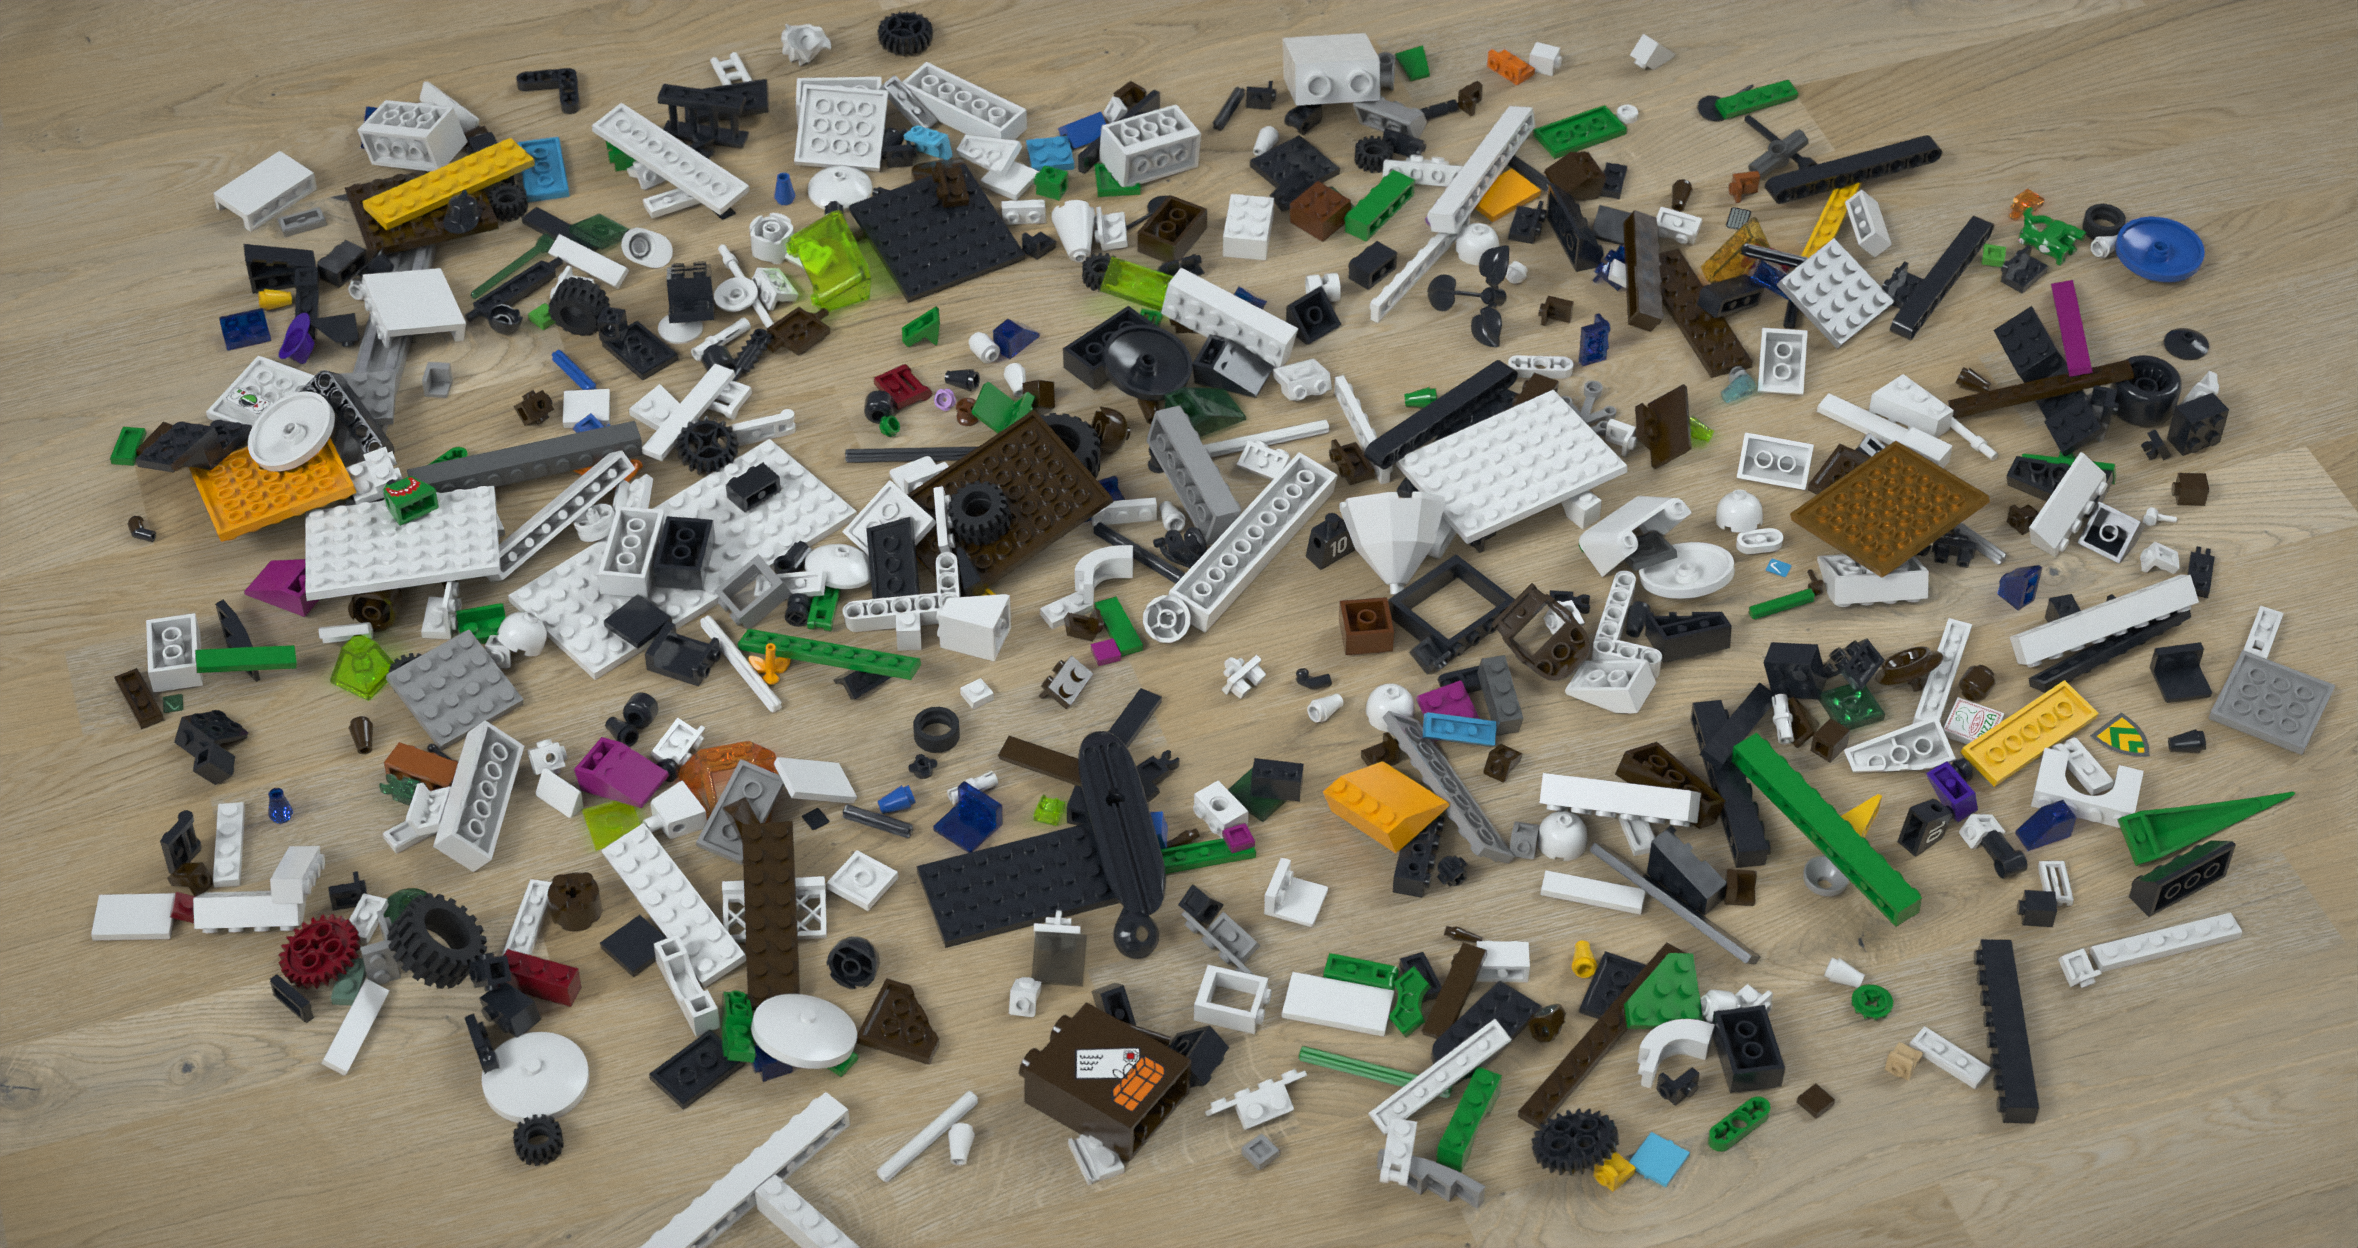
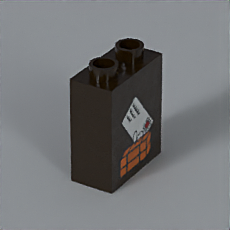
(1105, 1080)

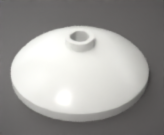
(839, 184)
(844, 565)

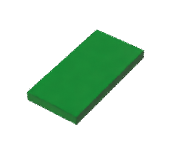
(1579, 131)

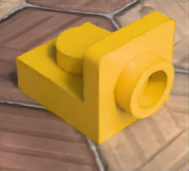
(1614, 1172)

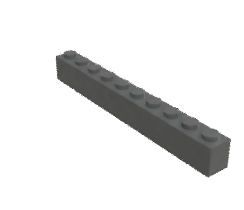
(531, 459)

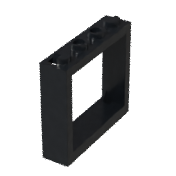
(1453, 568)

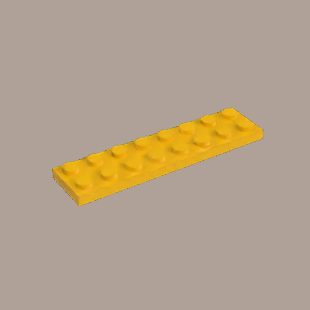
(438, 186)

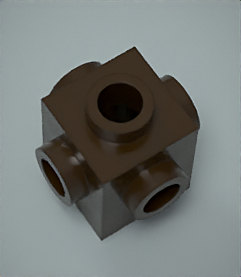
(534, 407)

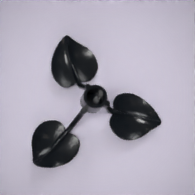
(1488, 324)

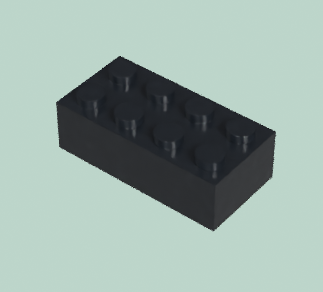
(1084, 354)

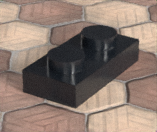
(1615, 178)
(1423, 966)

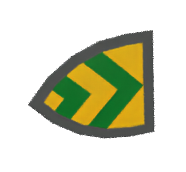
(2122, 737)

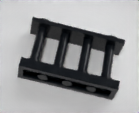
(704, 100)

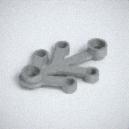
(1593, 392)

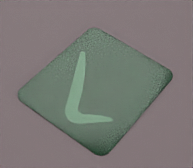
(172, 703)

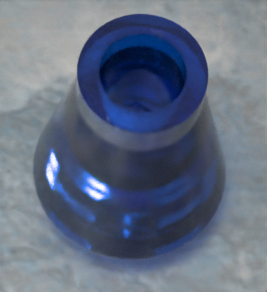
(279, 807)

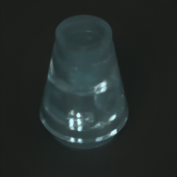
(1739, 388)

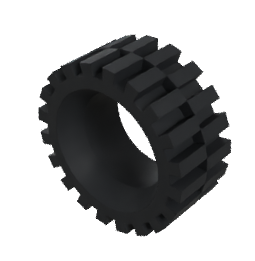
(423, 953)

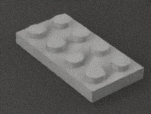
(761, 792)

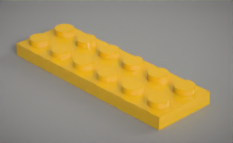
(2028, 732)

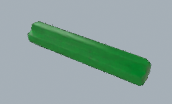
(1781, 603)

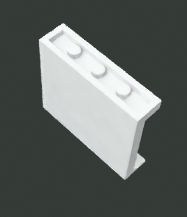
(411, 304)

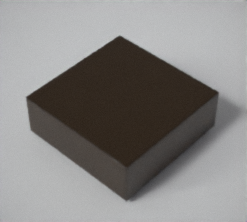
(1815, 1100)

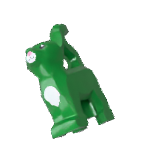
(2054, 240)

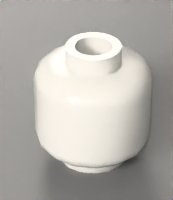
(1717, 1000)

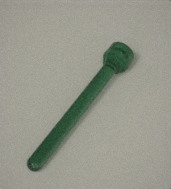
(543, 245)

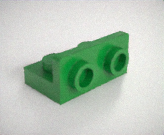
(481, 621)

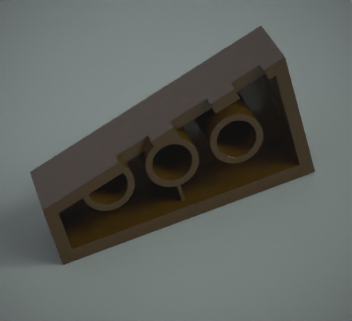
(1659, 768)

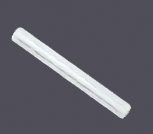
(927, 1136)

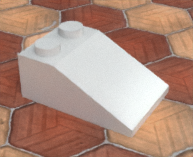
(1782, 361)
(1613, 684)

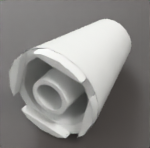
(1075, 228)

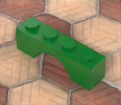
(1462, 1129)

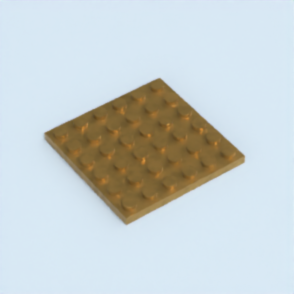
(1889, 508)

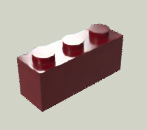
(543, 978)

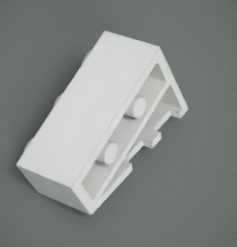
(1912, 406)

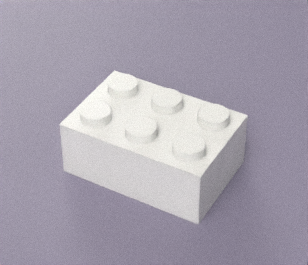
(1248, 227)
(172, 652)

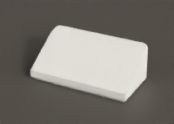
(559, 794)

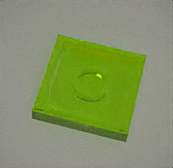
(609, 822)

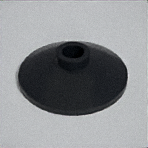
(2186, 344)

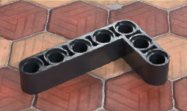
(347, 408)

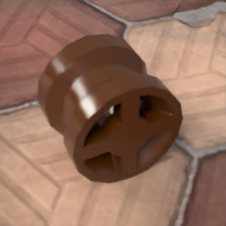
(964, 412)

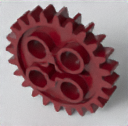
(319, 951)

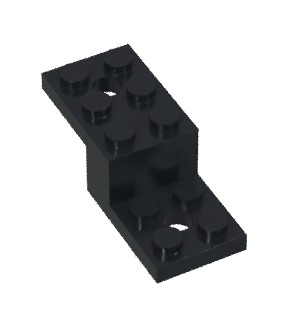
(690, 292)
(194, 445)

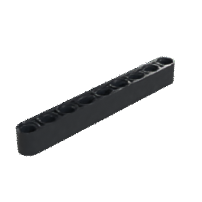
(1853, 169)
(1941, 277)
(1440, 414)

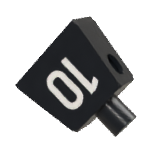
(1329, 542)
(1925, 826)

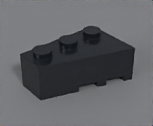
(1684, 873)

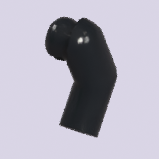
(1312, 682)

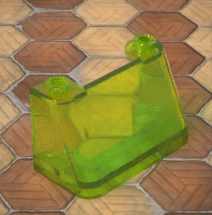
(832, 262)

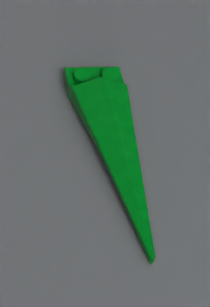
(2166, 830)

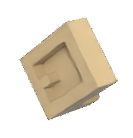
(1903, 1061)

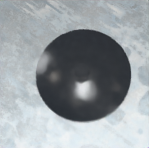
(1146, 362)

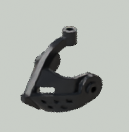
(1182, 551)

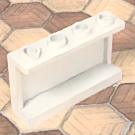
(266, 190)

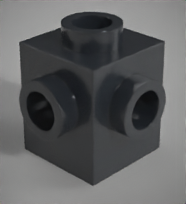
(489, 971)

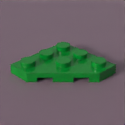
(1666, 994)

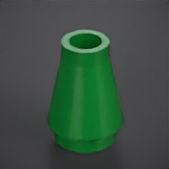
(1421, 397)

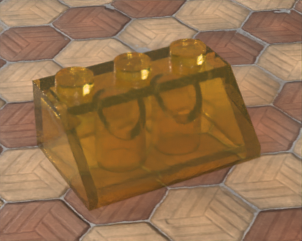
(1728, 260)

